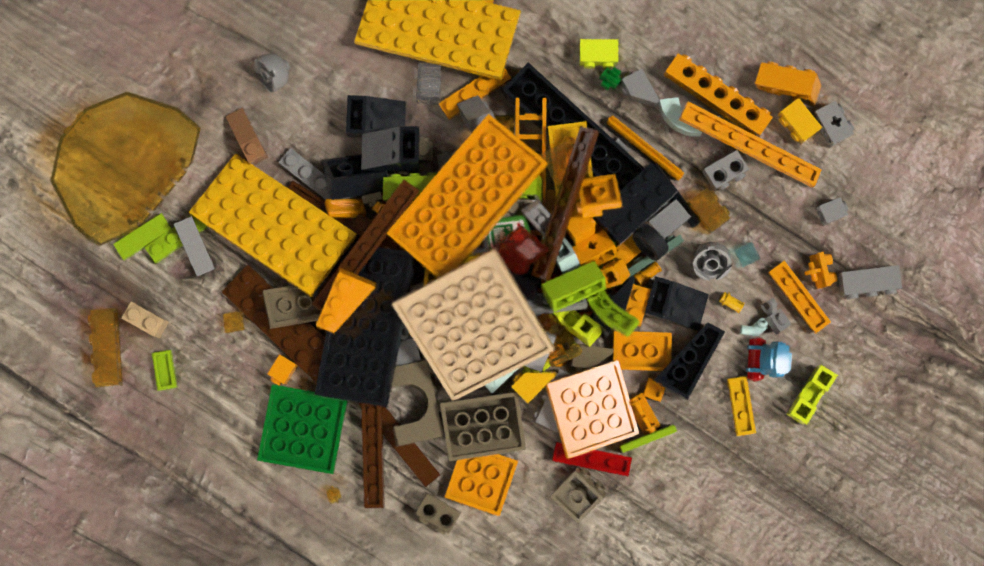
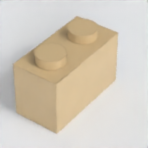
(145, 320)

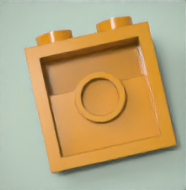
(598, 195)

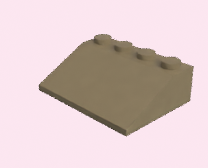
(483, 425)

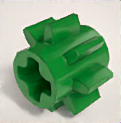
(610, 78)

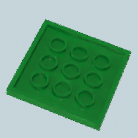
(302, 429)

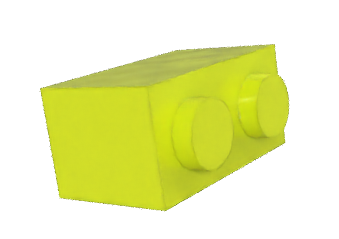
(598, 53)

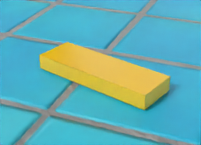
(741, 406)

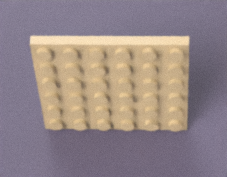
(473, 325)

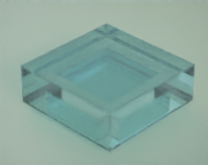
(747, 254)

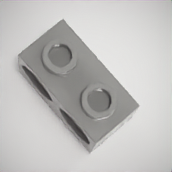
(723, 167)

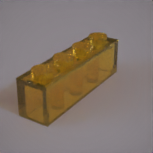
(106, 347)

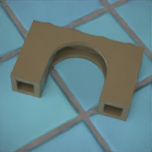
(429, 426)

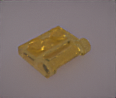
(559, 354)

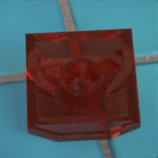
(519, 250)

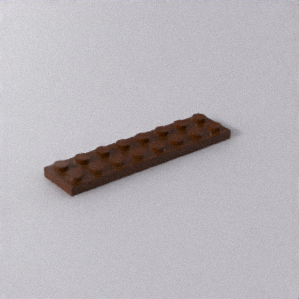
(299, 341)

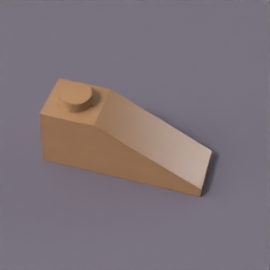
(246, 137)

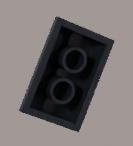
(346, 179)

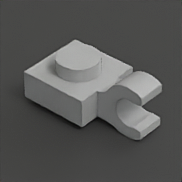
(776, 318)

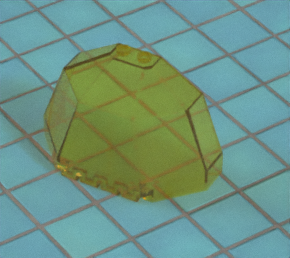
(120, 162)

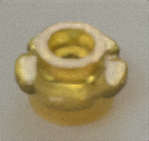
(333, 495)

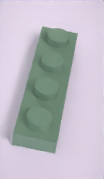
(641, 263)

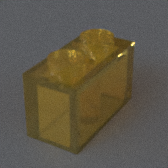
(709, 210)

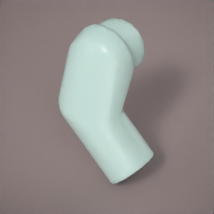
(756, 329)

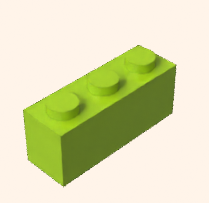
(573, 286)

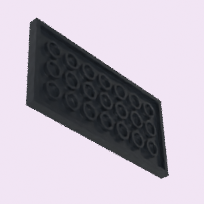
(364, 350)

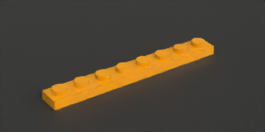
(750, 144)

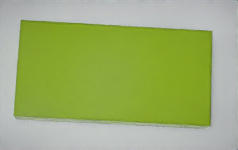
(164, 370)

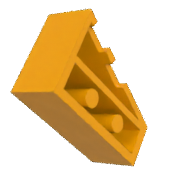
(788, 81)

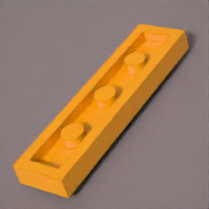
(481, 86)
(799, 297)

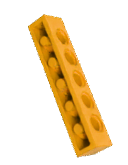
(707, 96)

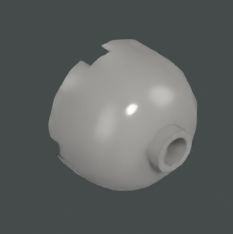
(273, 71)
(712, 261)

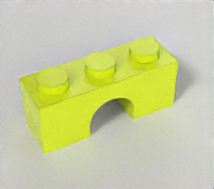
(580, 326)
(811, 393)

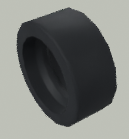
(650, 242)

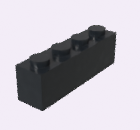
(687, 367)

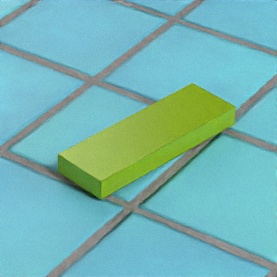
(142, 236)
(647, 438)

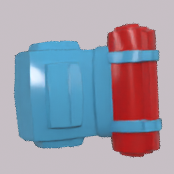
(767, 359)

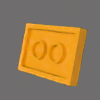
(642, 350)

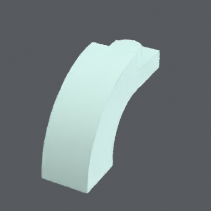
(671, 111)

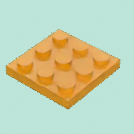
(482, 482)

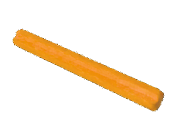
(645, 148)

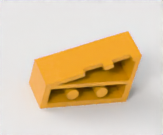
(344, 297)

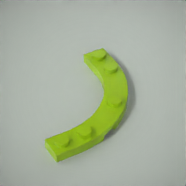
(611, 313)

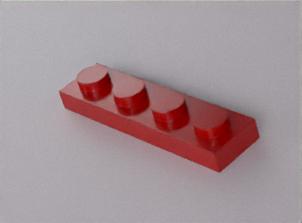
(595, 460)

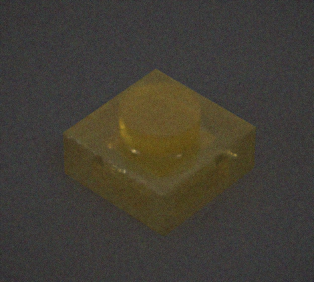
(233, 322)

